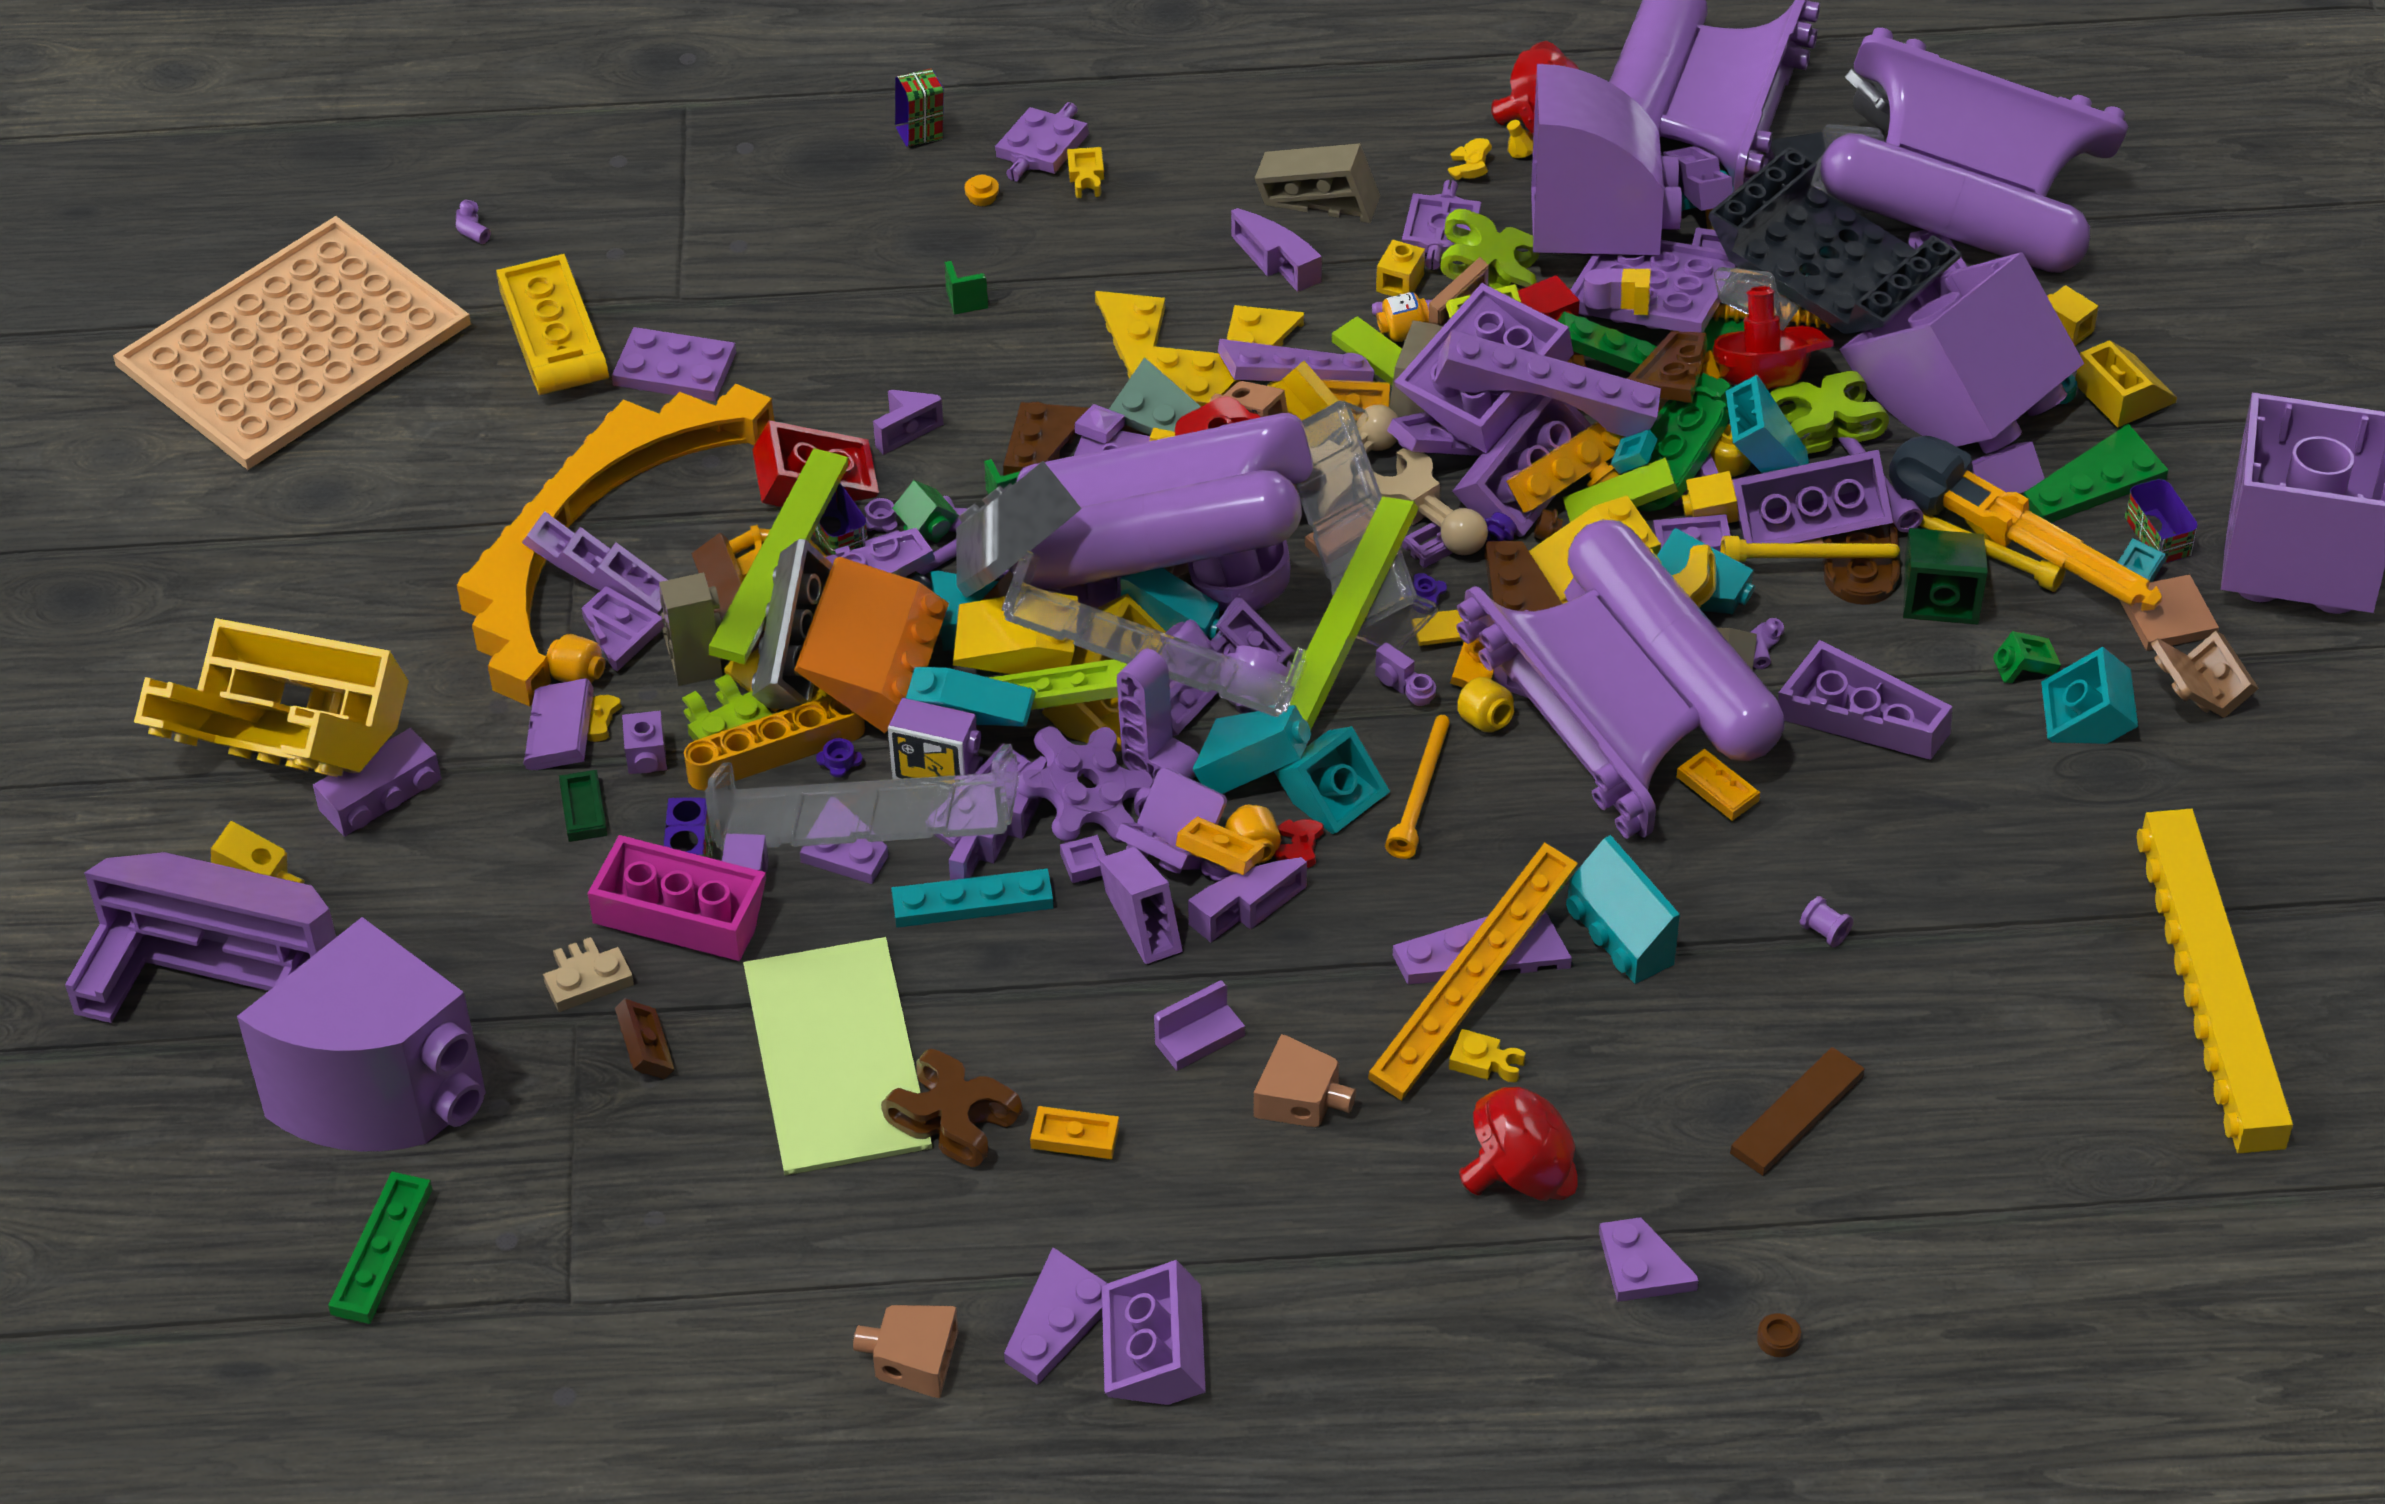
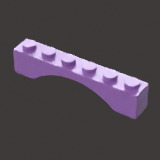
(1486, 365)

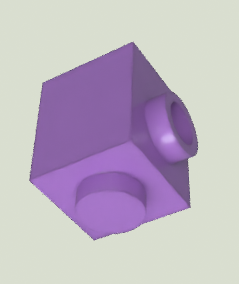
(644, 750)

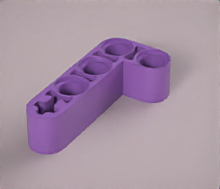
(1147, 718)

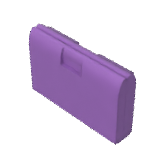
(559, 724)

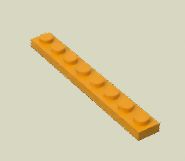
(1575, 458)
(1472, 971)

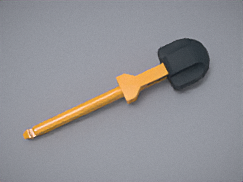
(1942, 480)

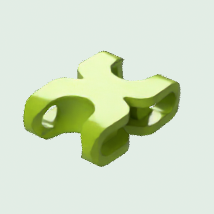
(1495, 248)
(1831, 411)

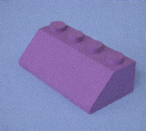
(1533, 435)
(1816, 499)

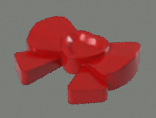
(1303, 839)

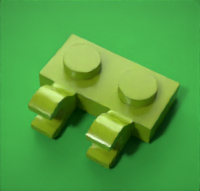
(735, 712)

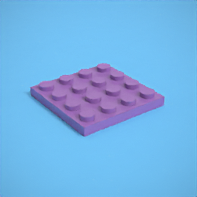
(1680, 286)

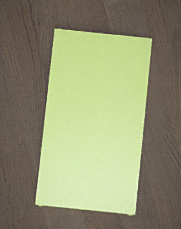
(832, 1053)

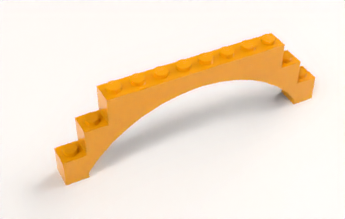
(624, 445)

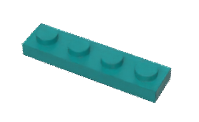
(972, 898)

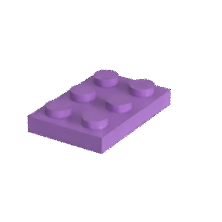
(674, 364)

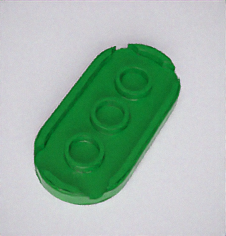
(1686, 438)

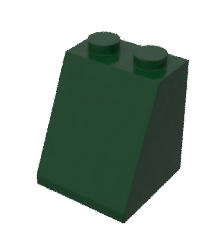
(1944, 576)

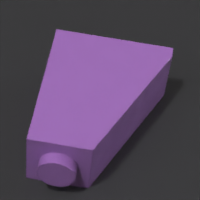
(1142, 903)

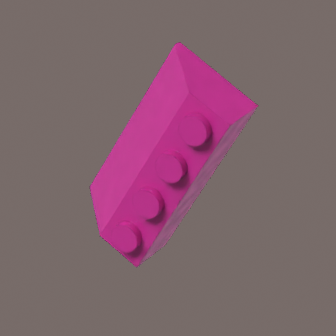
(677, 897)

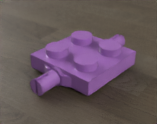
(1041, 140)
(1427, 221)

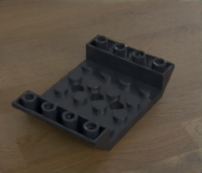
(1787, 225)

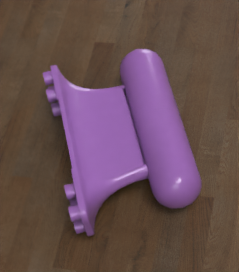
(1714, 82)
(1970, 155)
(1176, 501)
(1626, 670)

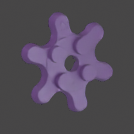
(1071, 798)

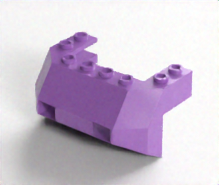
(193, 921)

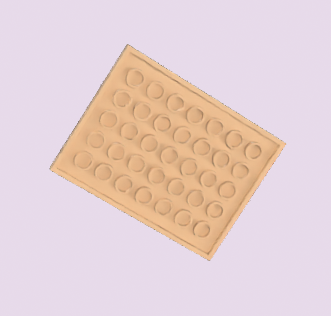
(291, 341)

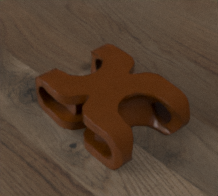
(952, 1107)

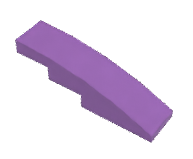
(595, 562)
(987, 847)

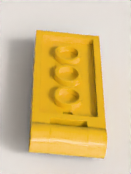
(551, 324)

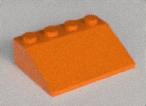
(870, 638)

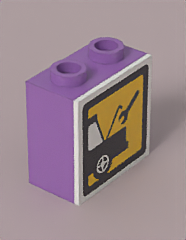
(932, 741)

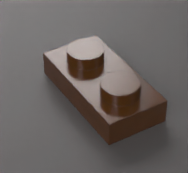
(644, 1039)

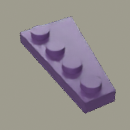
(1273, 363)
(1431, 955)

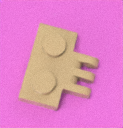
(586, 975)

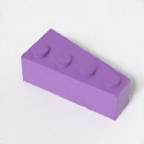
(1863, 704)

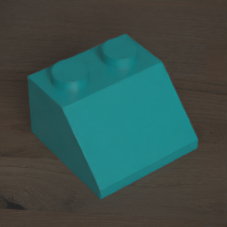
(2090, 700)
(1333, 779)

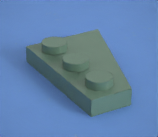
(1152, 400)

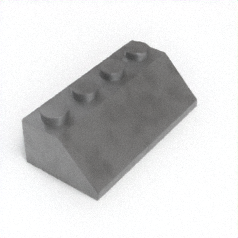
(793, 602)

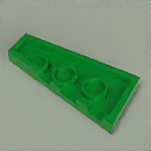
(2096, 476)

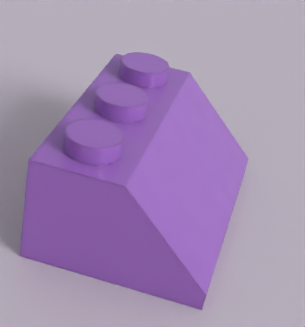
(1153, 1336)

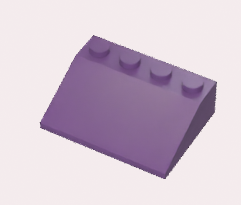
(1483, 415)

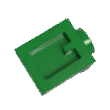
(2026, 653)

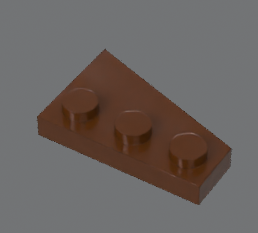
(1674, 365)
(1040, 434)

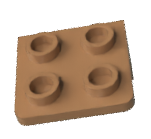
(2208, 674)

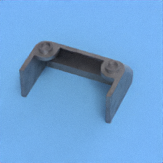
(1008, 526)

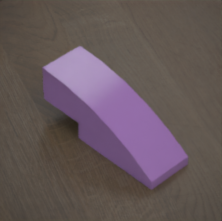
(1701, 177)
(1276, 249)
(1246, 897)

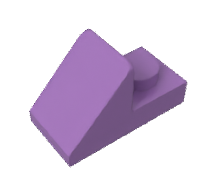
(909, 418)

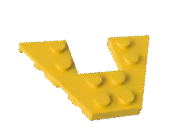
(1200, 374)

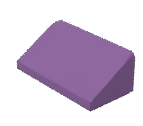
(1247, 628)

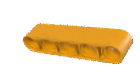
(772, 740)

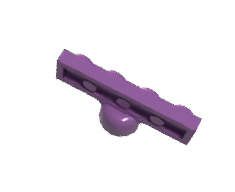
(1186, 700)

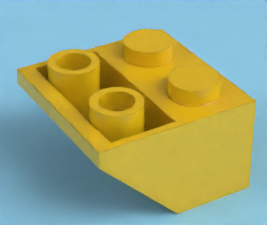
(2120, 384)

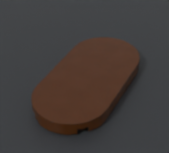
(1863, 579)

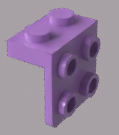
(1169, 808)

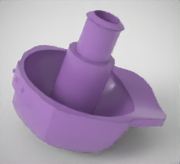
(1252, 575)

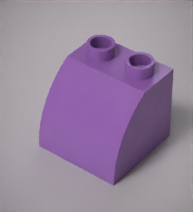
(1597, 169)
(1969, 355)
(2308, 505)
(364, 1047)

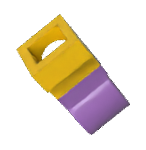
(1618, 289)

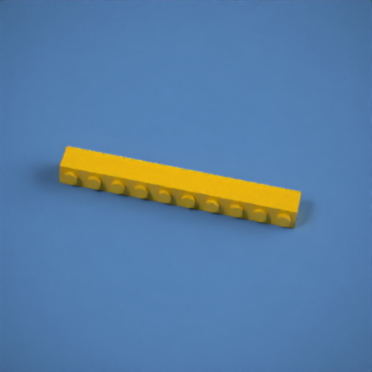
(2214, 982)

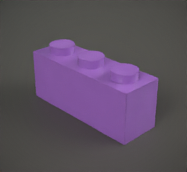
(391, 777)

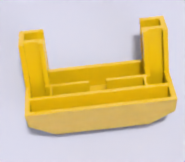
(237, 704)

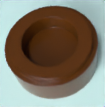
(1778, 1335)

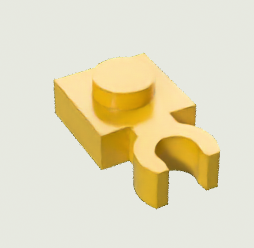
(1086, 169)
(1481, 1054)

